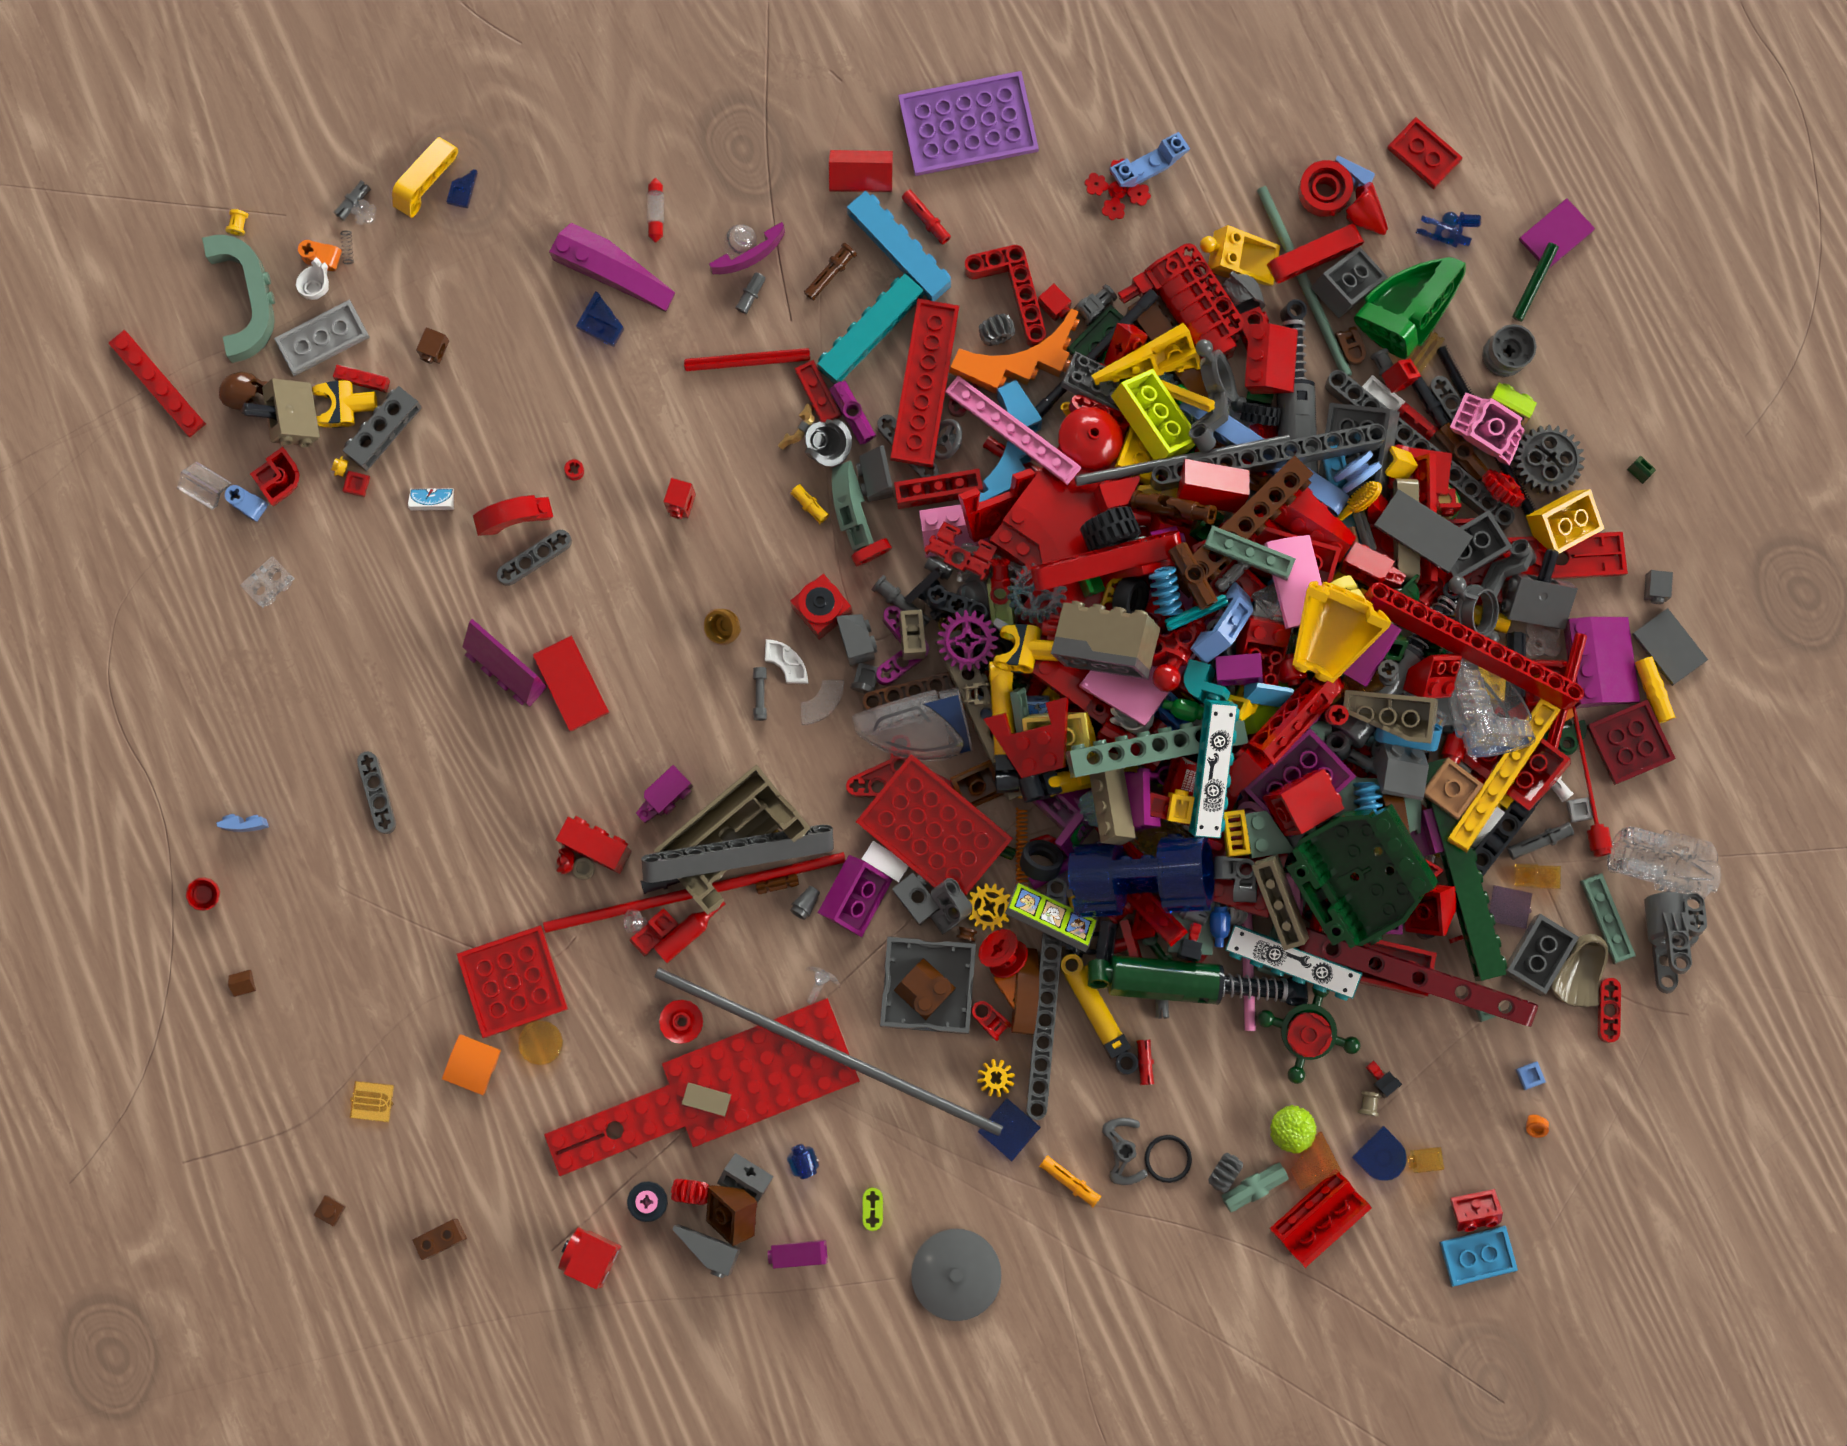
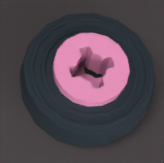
(655, 1202)

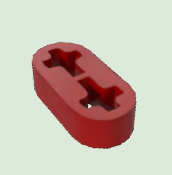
(871, 552)

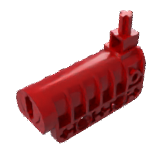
(1189, 299)

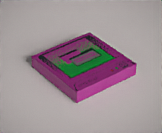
(1073, 834)

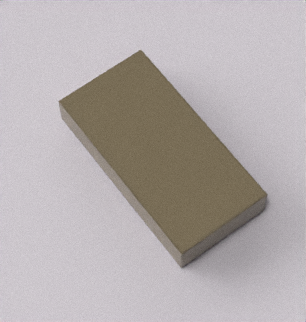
(706, 1099)

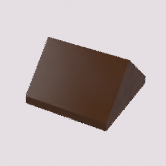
(976, 783)

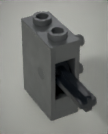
(1539, 597)

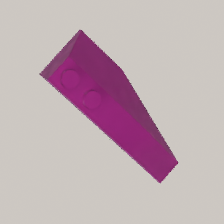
(609, 265)

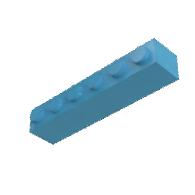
(898, 246)

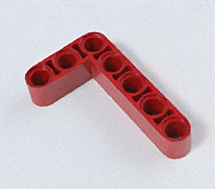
(1019, 287)

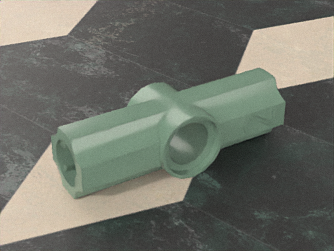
(1255, 1187)

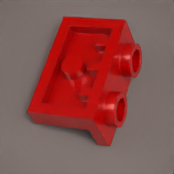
(1477, 1210)

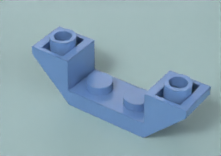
(1151, 164)
(1212, 643)

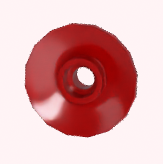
(669, 1021)

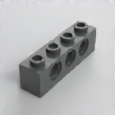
(366, 456)

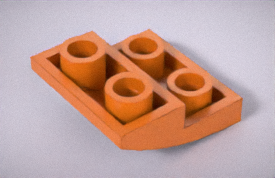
(471, 1064)

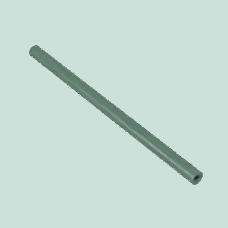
(1305, 283)

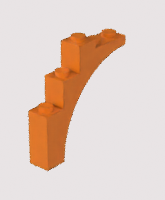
(990, 370)

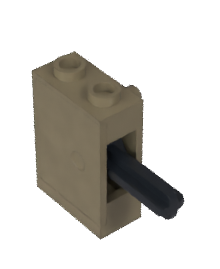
(288, 411)

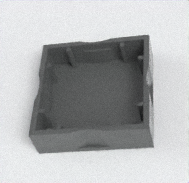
(952, 960)

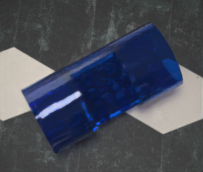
(1179, 873)

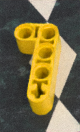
(421, 175)

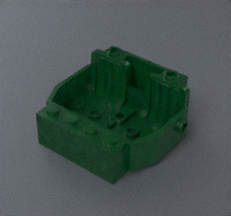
(1377, 900)

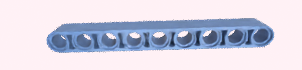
(1235, 433)

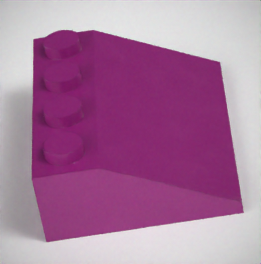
(1607, 661)
(502, 664)
(1303, 757)

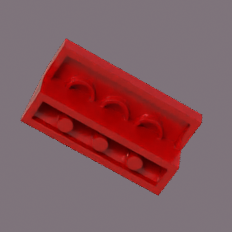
(1320, 1218)

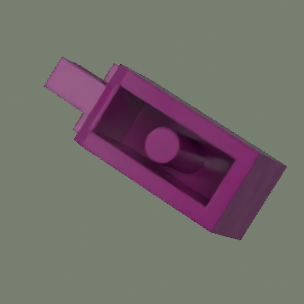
(664, 794)

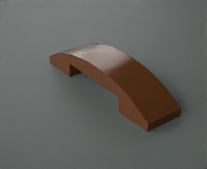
(1026, 995)

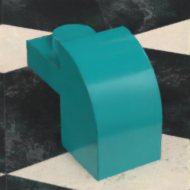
(1198, 682)

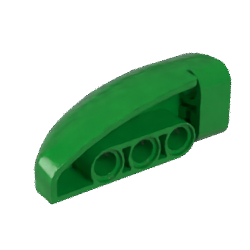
(1410, 304)

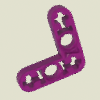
(891, 624)

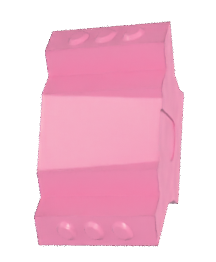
(1488, 427)

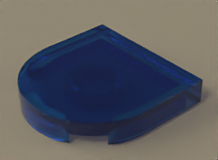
(1382, 1156)

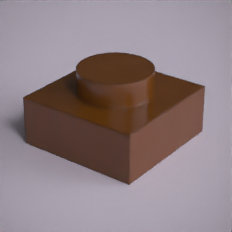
(329, 1210)

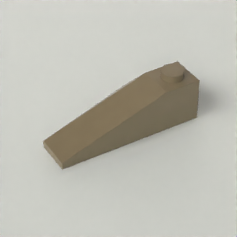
(1400, 715)

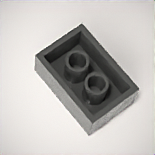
(1540, 954)

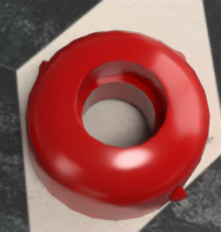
(1327, 173)

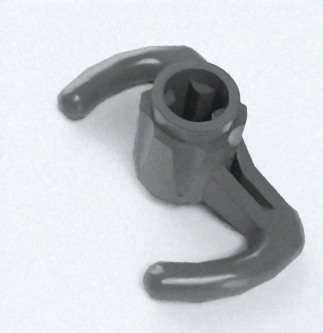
(1123, 1151)

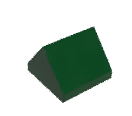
(1641, 469)

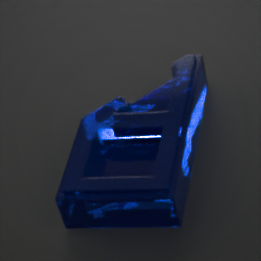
(462, 189)

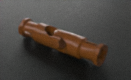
(1173, 507)

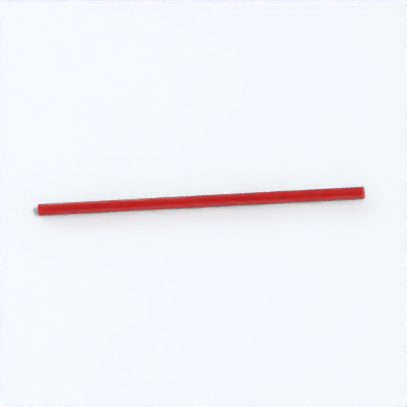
(682, 895)

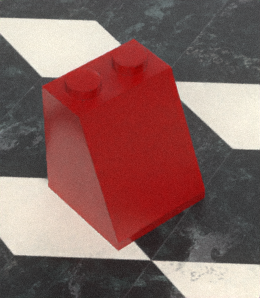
(1304, 803)

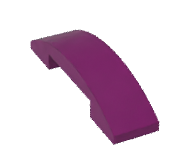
(725, 265)

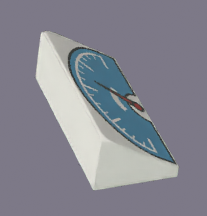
(431, 499)

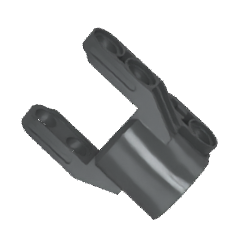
(1670, 925)

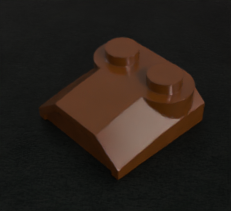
(924, 989)

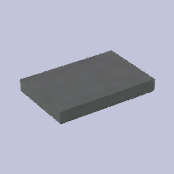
(1670, 646)

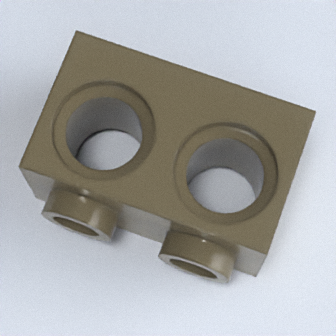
(912, 634)

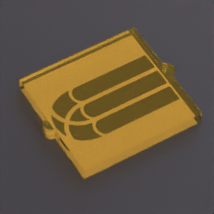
(371, 1101)

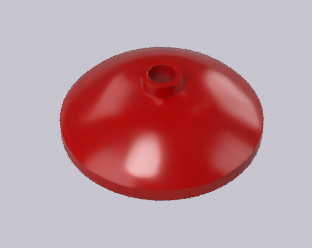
(1088, 450)

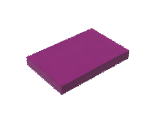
(1561, 226)

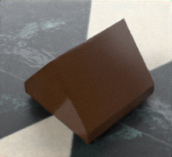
(241, 983)

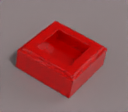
(356, 483)

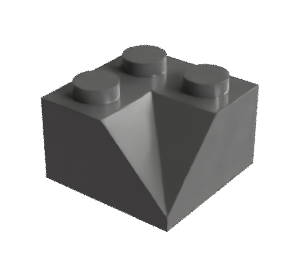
(856, 638)

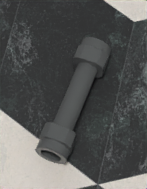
(760, 675)

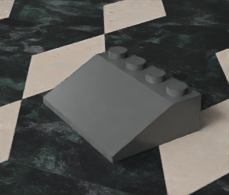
(1351, 416)

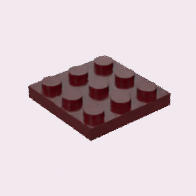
(1630, 742)

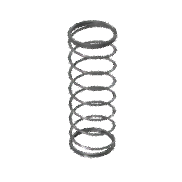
(348, 259)

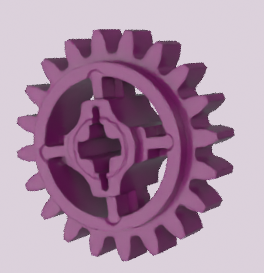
(968, 655)

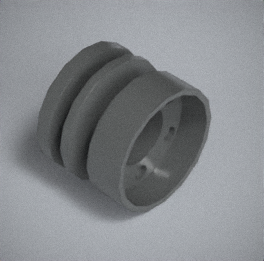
(1516, 342)

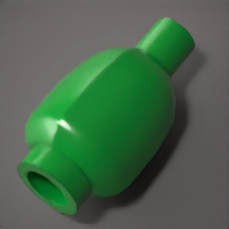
(1184, 709)

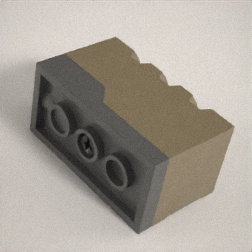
(1105, 639)

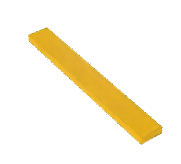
(1500, 780)

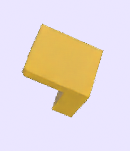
(1402, 465)

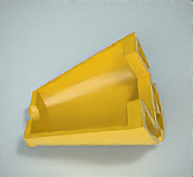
(1335, 630)

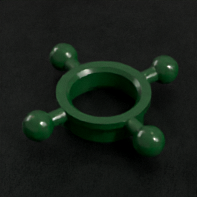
(1296, 1073)

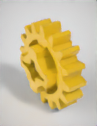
(980, 912)

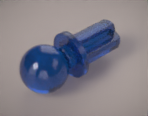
(1463, 220)

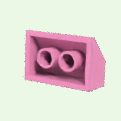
(932, 520)

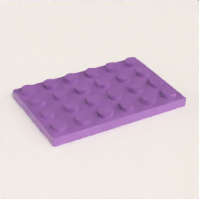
(968, 123)

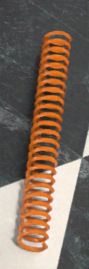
(1020, 845)

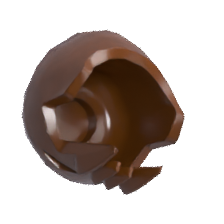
(239, 389)

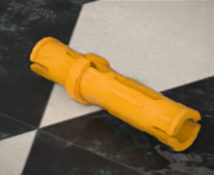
(1070, 1181)

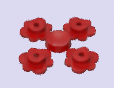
(1116, 193)

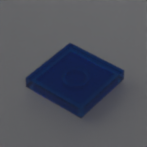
(1016, 1129)

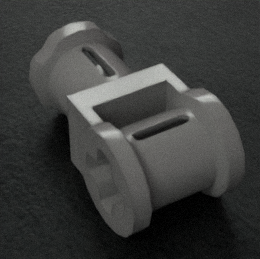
(1093, 305)

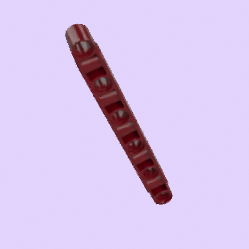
(1433, 981)

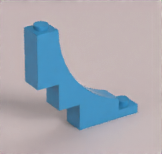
(1015, 402)

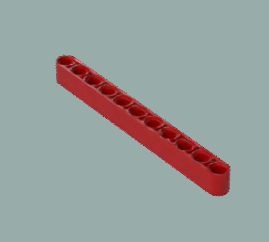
(1474, 647)

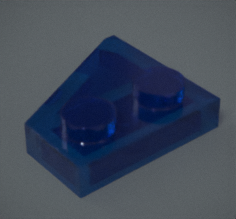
(600, 321)

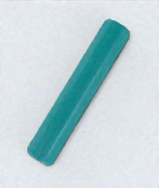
(1194, 613)

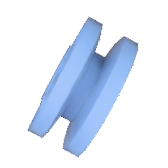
(1357, 471)

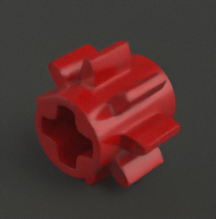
(1050, 627)

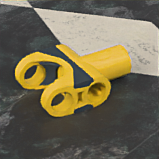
(343, 403)
(1026, 649)

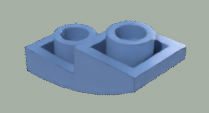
(237, 824)

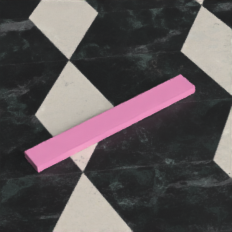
(1013, 430)

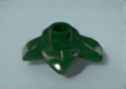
(1569, 734)

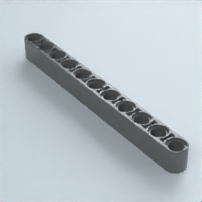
(1415, 439)
(1276, 450)
(1047, 1009)

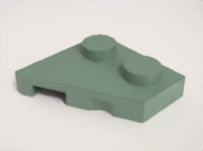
(1265, 836)

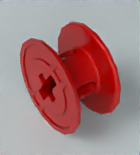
(1003, 953)

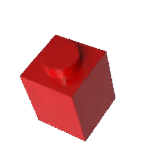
(1054, 302)

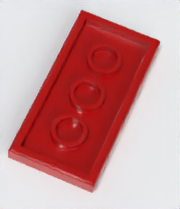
(571, 683)

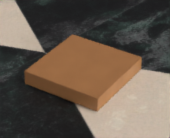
(1452, 788)

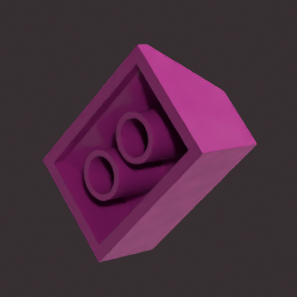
(1367, 664)
(855, 895)

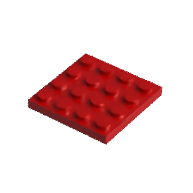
(512, 981)

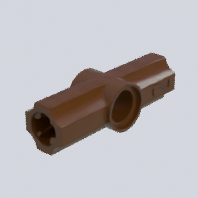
(1454, 442)
(1186, 563)

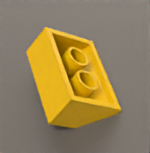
(1566, 521)

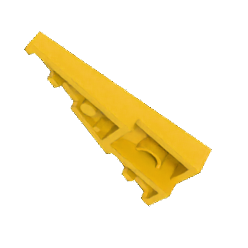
(1164, 354)

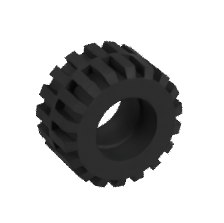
(1110, 528)

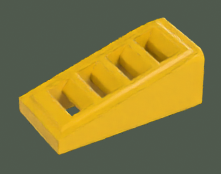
(1227, 834)

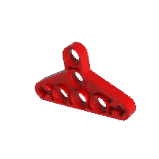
(881, 772)

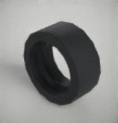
(1131, 594)
(1037, 871)

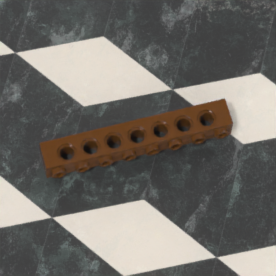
(1292, 471)

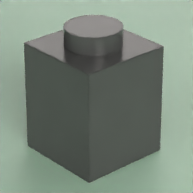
(1658, 586)

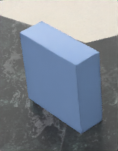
(1530, 1075)

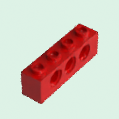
(936, 488)

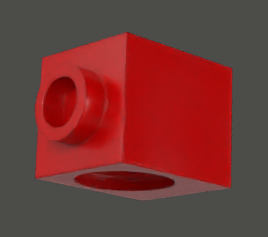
(1401, 375)

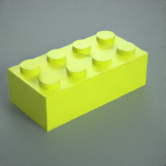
(1154, 415)

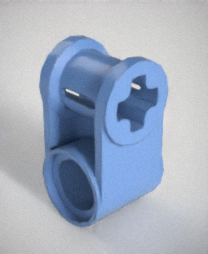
(248, 503)

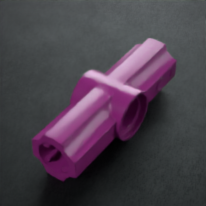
(846, 401)

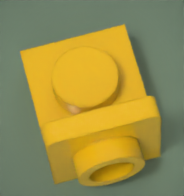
(1180, 806)

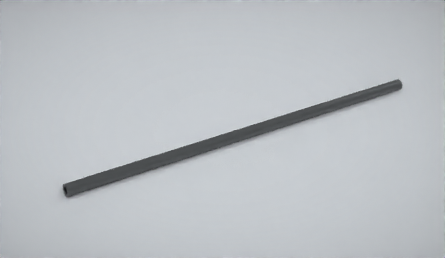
(829, 1052)

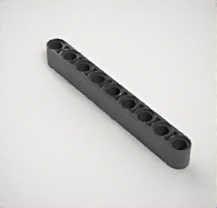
(735, 854)

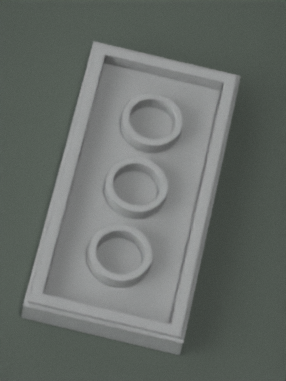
(321, 337)

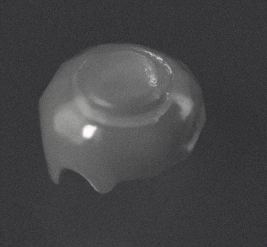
(739, 240)

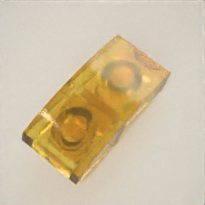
(1537, 876)

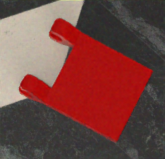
(1443, 467)

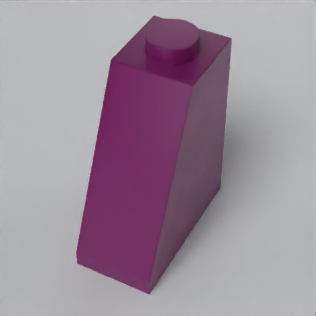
(798, 1254)

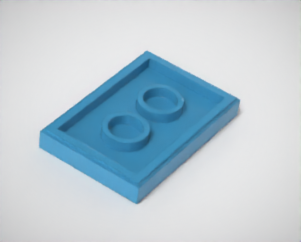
(1478, 1256)

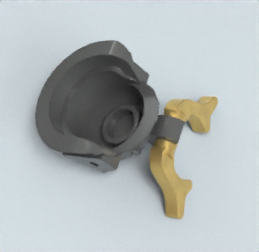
(825, 441)

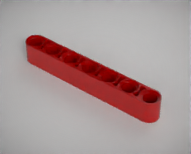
(1104, 560)

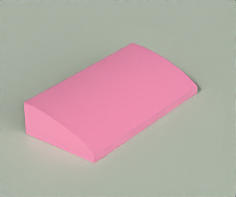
(1305, 570)

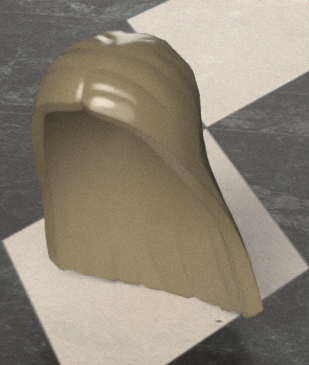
(1582, 972)

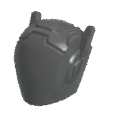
(1243, 292)

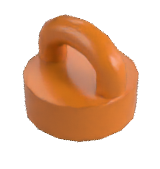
(1537, 1126)

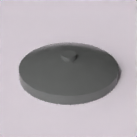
(956, 1274)

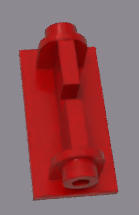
(1417, 421)

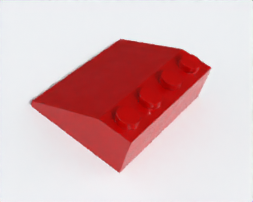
(1534, 779)

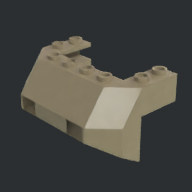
(743, 810)

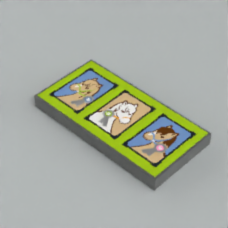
(1050, 917)

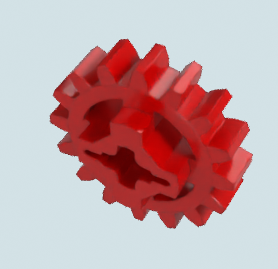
(1503, 488)

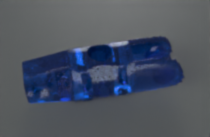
(1454, 233)

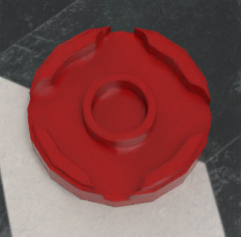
(1309, 1035)

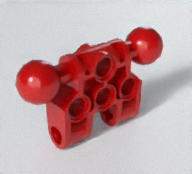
(1171, 646)

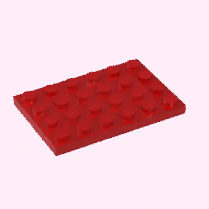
(933, 827)

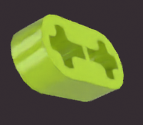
(867, 1209)

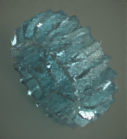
(1035, 602)

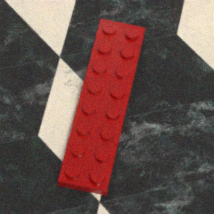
(924, 383)

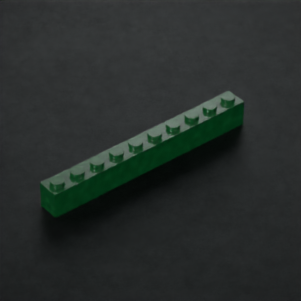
(1471, 900)

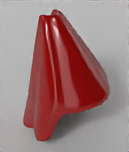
(1367, 210)

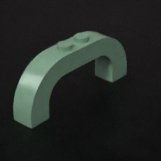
(259, 330)

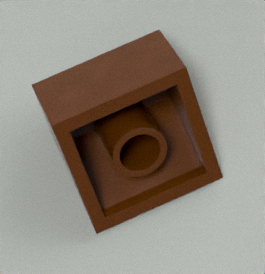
(731, 1213)

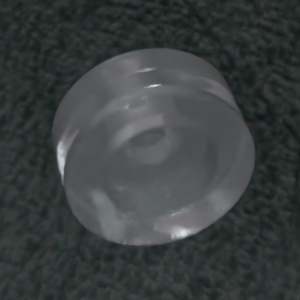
(634, 921)

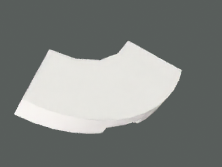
(787, 660)

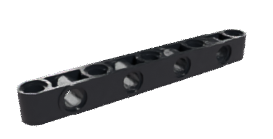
(1498, 839)

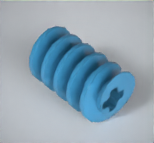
(1166, 591)
(1367, 796)

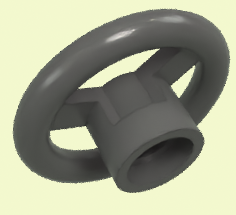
(949, 439)

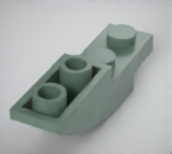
(848, 508)

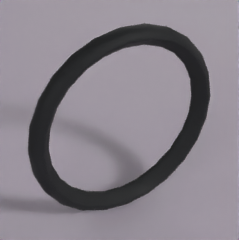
(1147, 1162)

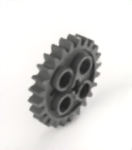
(1562, 446)

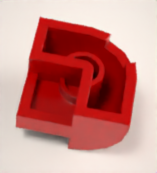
(277, 476)

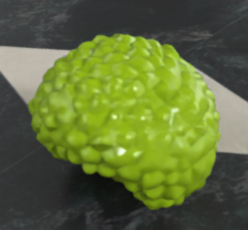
(1293, 1129)

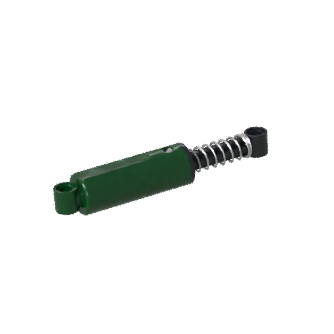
(1186, 981)

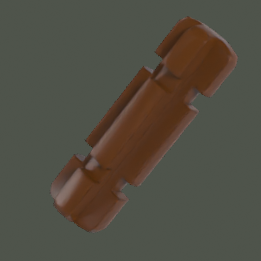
(777, 884)

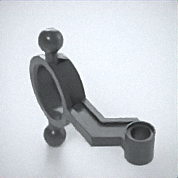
(1221, 388)
(1521, 558)

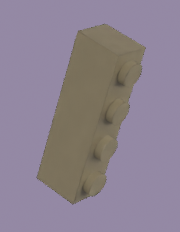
(1112, 805)
(1280, 902)

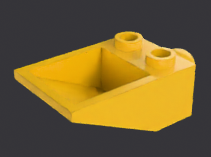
(1240, 252)

